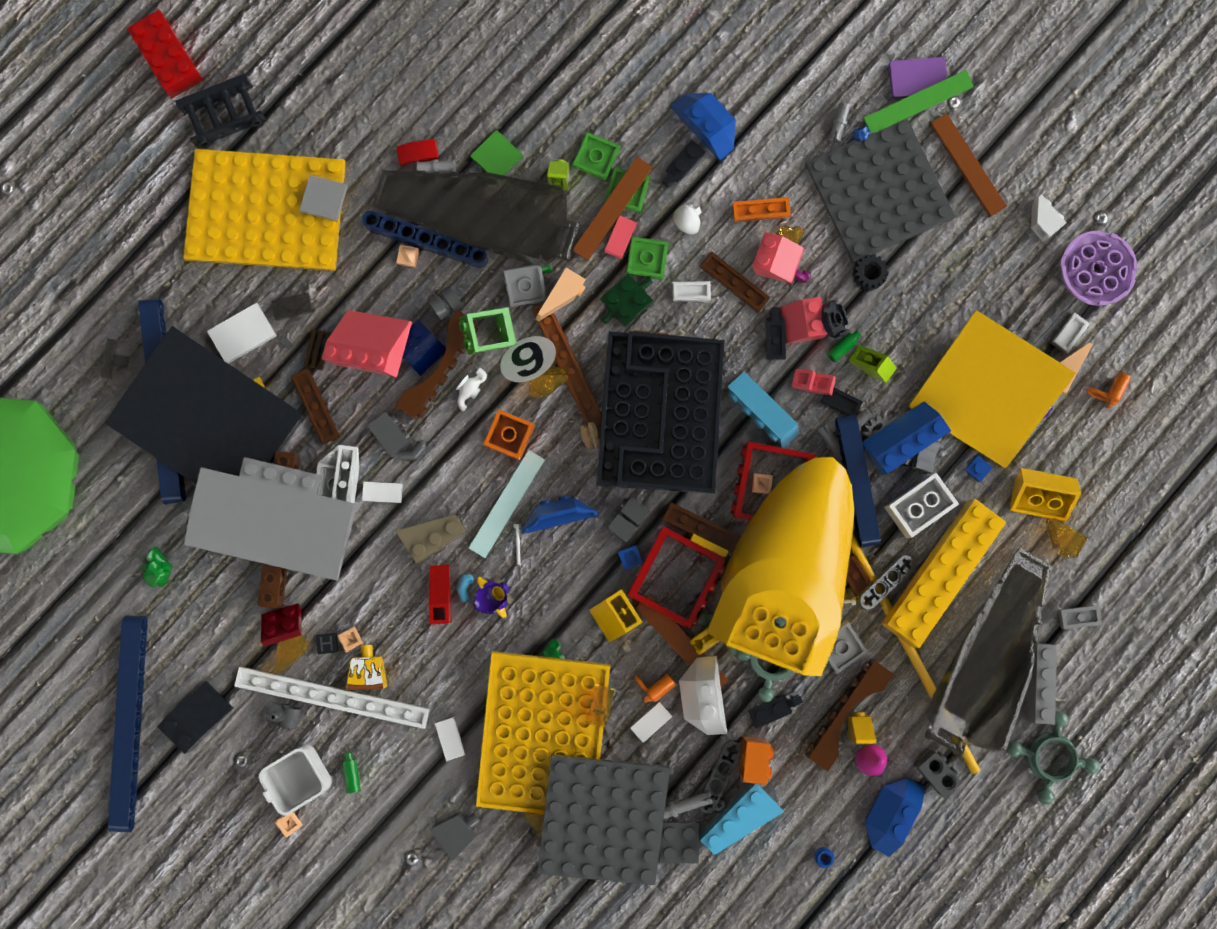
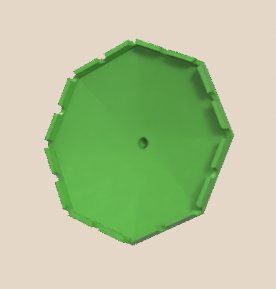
(34, 474)

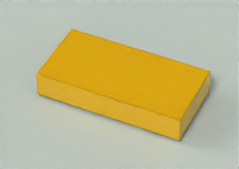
(709, 545)

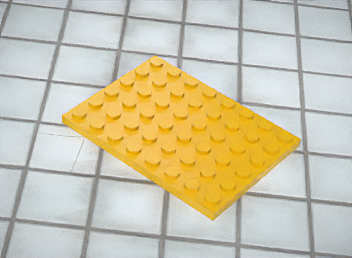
(250, 214)
(532, 712)

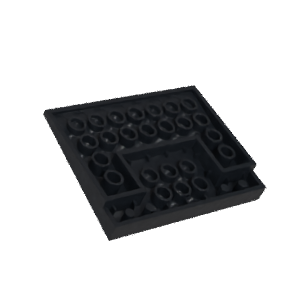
(201, 411)
(660, 412)

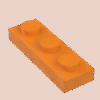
(761, 209)

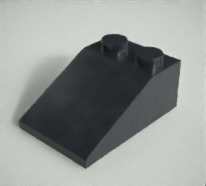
(195, 717)

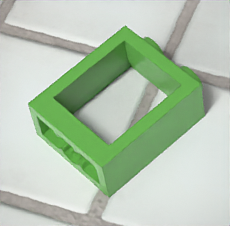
(504, 327)

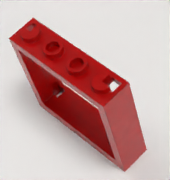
(743, 469)
(709, 585)

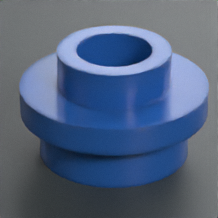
(861, 133)
(824, 863)

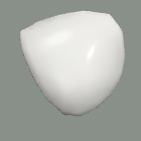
(687, 219)

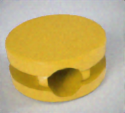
(703, 642)

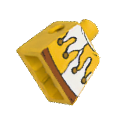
(366, 671)

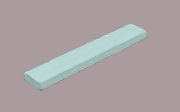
(506, 504)

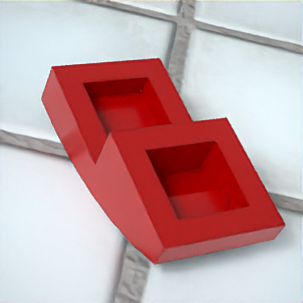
(417, 151)

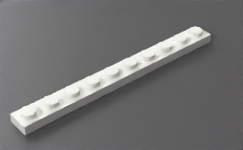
(332, 697)

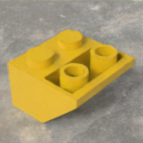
(615, 616)

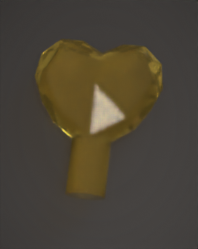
(793, 234)

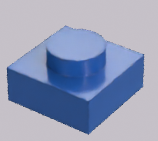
(978, 468)
(630, 557)

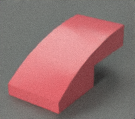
(620, 237)
(812, 382)

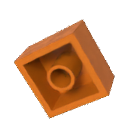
(509, 435)
(755, 760)

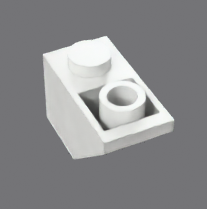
(1045, 218)

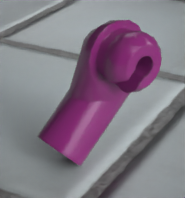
(803, 276)

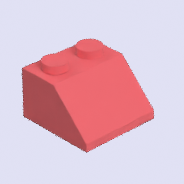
(777, 258)
(803, 320)

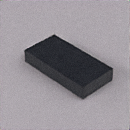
(842, 402)

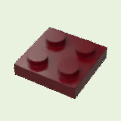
(281, 624)

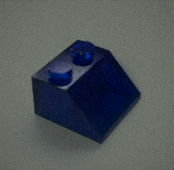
(422, 348)

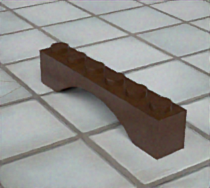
(415, 399)
(825, 748)

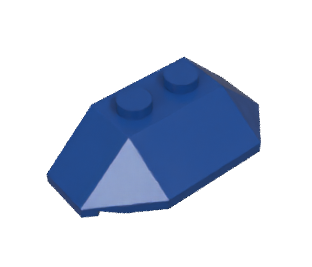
(708, 121)
(557, 513)
(894, 814)

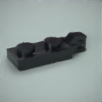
(683, 163)
(775, 336)
(774, 709)

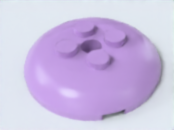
(1113, 259)

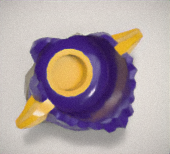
(492, 597)

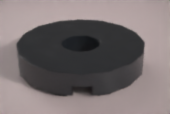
(834, 319)

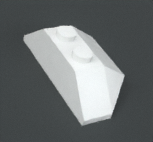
(339, 473)
(703, 696)

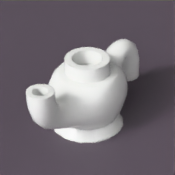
(469, 388)

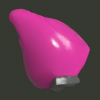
(871, 759)

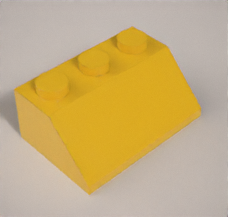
(1044, 494)

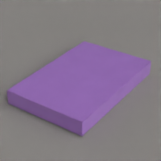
(915, 75)

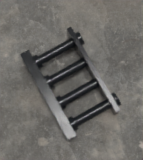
(213, 94)

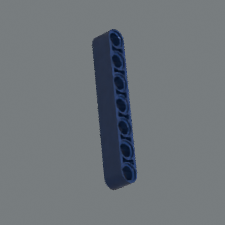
(418, 233)
(856, 468)

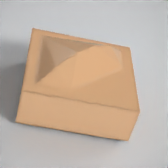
(407, 256)
(761, 483)
(350, 639)
(288, 823)

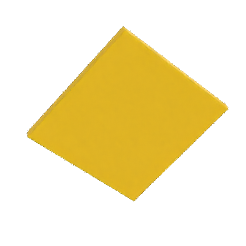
(993, 388)

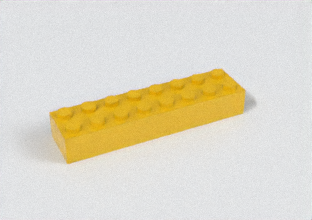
(943, 573)

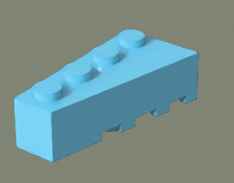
(763, 410)
(742, 816)

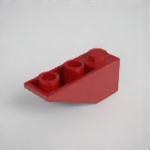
(440, 595)

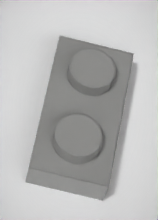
(1080, 617)

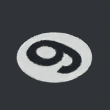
(528, 359)

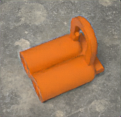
(1115, 391)
(658, 689)

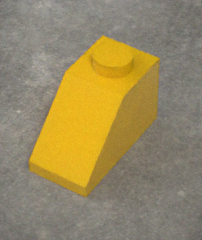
(861, 728)

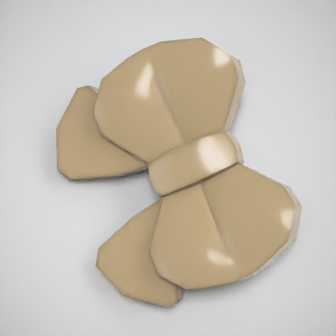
(589, 434)

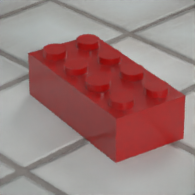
(165, 54)

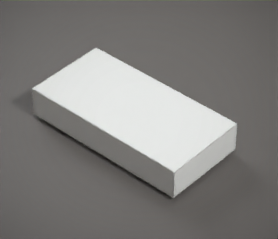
(691, 291)
(1070, 333)
(382, 492)
(651, 722)
(450, 738)

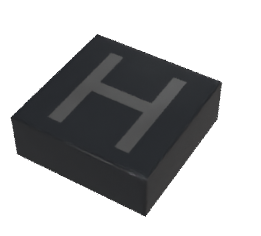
(327, 643)

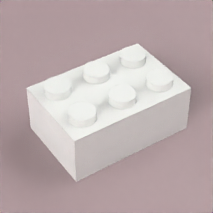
(921, 505)

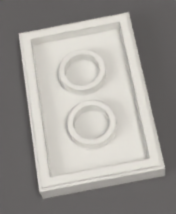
(241, 333)

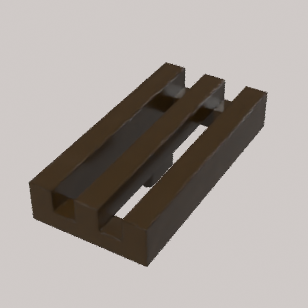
(310, 350)

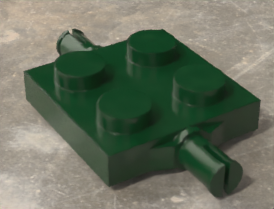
(626, 300)

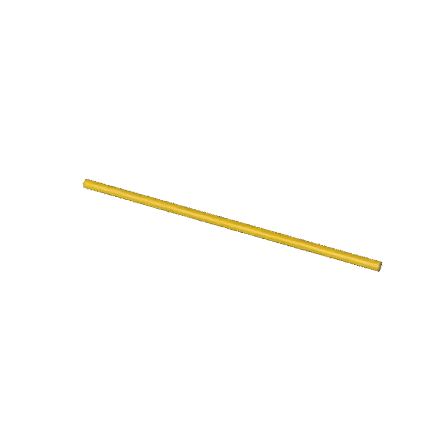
(911, 652)

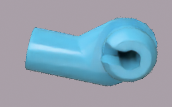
(462, 586)

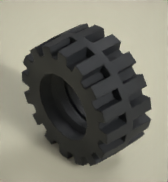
(875, 262)

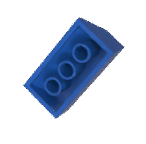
(905, 437)

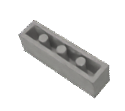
(1043, 685)

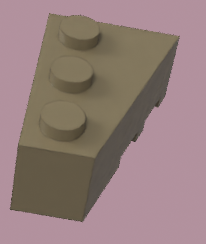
(430, 537)

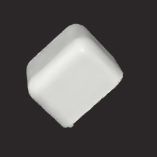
(295, 779)

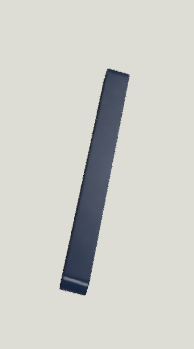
(153, 331)
(127, 724)

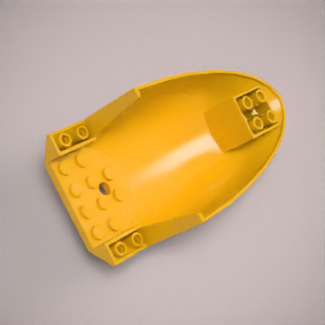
(791, 568)

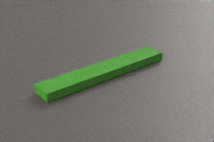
(918, 102)

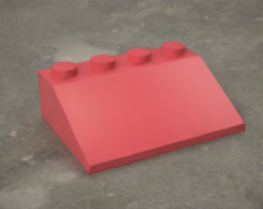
(368, 343)

